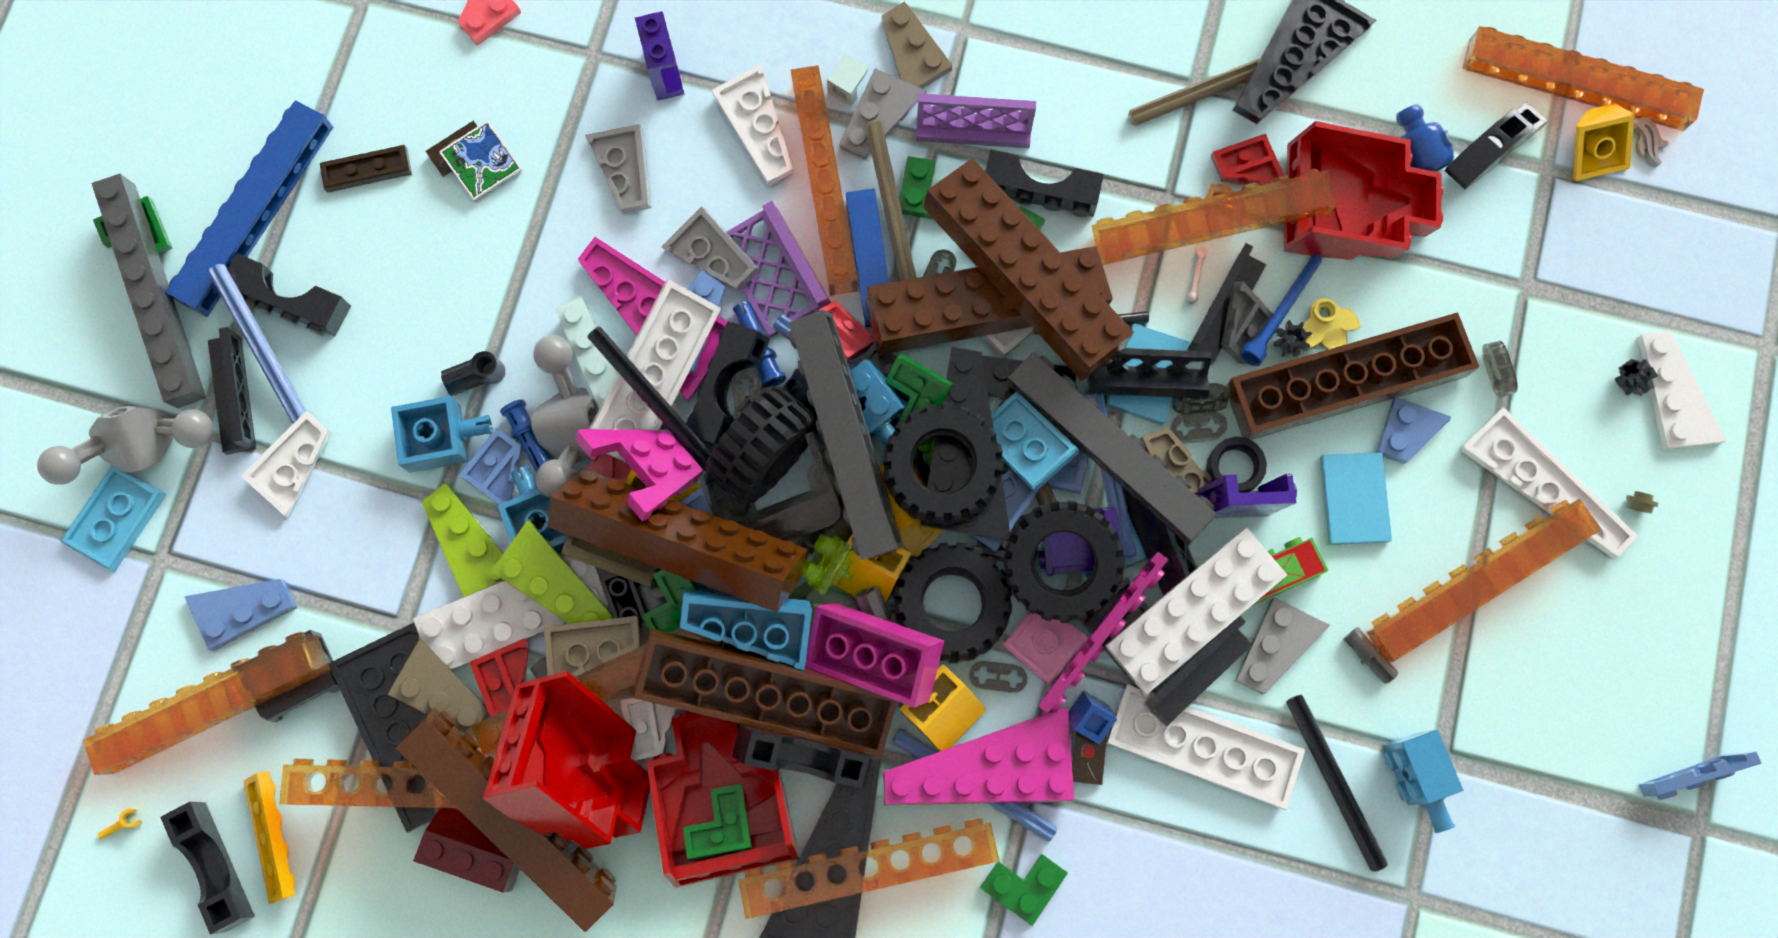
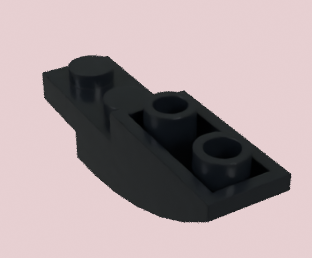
(1495, 145)
(621, 596)

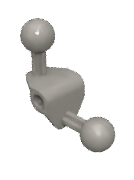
(560, 416)
(127, 440)

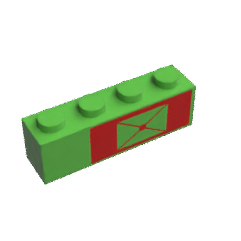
(1301, 564)

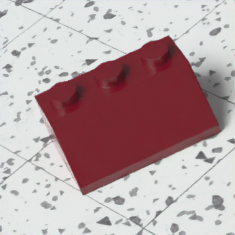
(461, 849)

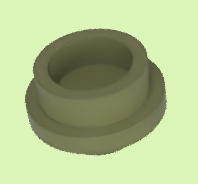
(1641, 502)

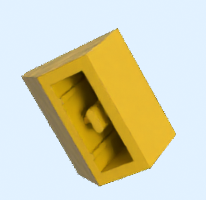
(878, 571)
(948, 712)

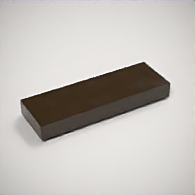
(365, 168)

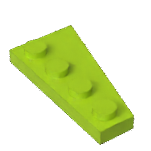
(463, 541)
(547, 579)

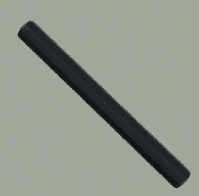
(650, 395)
(1337, 783)

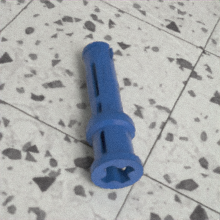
(768, 368)
(522, 431)

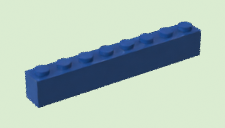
(251, 204)

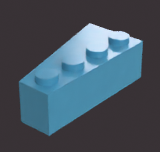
(749, 626)

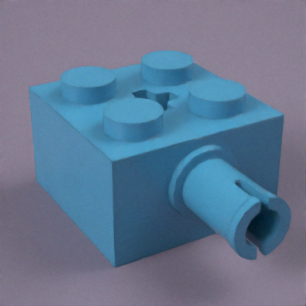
(882, 401)
(448, 442)
(531, 506)
(1424, 774)

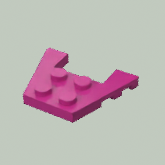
(654, 458)

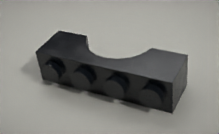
(1075, 194)
(317, 308)
(737, 351)
(781, 751)
(197, 838)

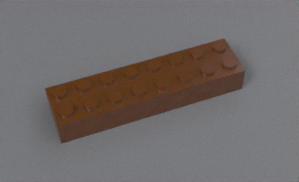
(1027, 269)
(956, 305)
(1351, 376)
(679, 540)
(761, 693)
(551, 862)

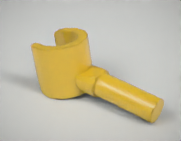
(121, 824)

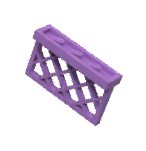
(983, 128)
(797, 264)

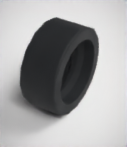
(1246, 446)

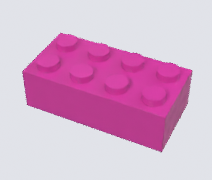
(873, 654)

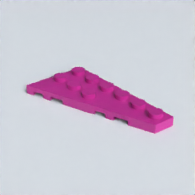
(633, 293)
(1109, 626)
(1008, 766)

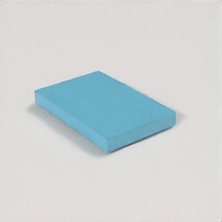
(1147, 407)
(1030, 442)
(1355, 498)
(113, 518)

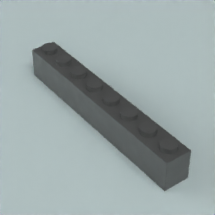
(146, 290)
(845, 435)
(1112, 448)

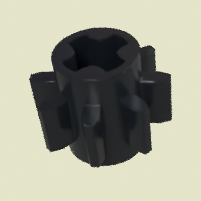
(1300, 334)
(1636, 377)

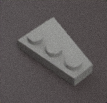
(883, 100)
(624, 164)
(711, 249)
(1278, 644)

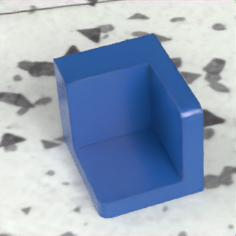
(1091, 717)

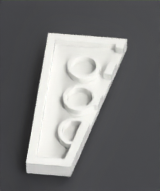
(753, 117)
(1676, 399)

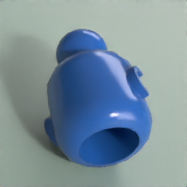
(1428, 140)

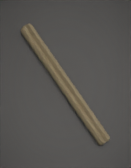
(1191, 93)
(890, 200)

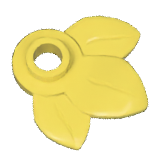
(1332, 329)

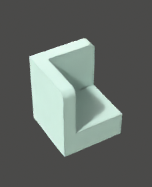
(846, 78)

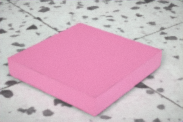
(1044, 645)

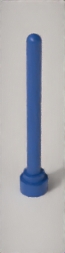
(1255, 351)

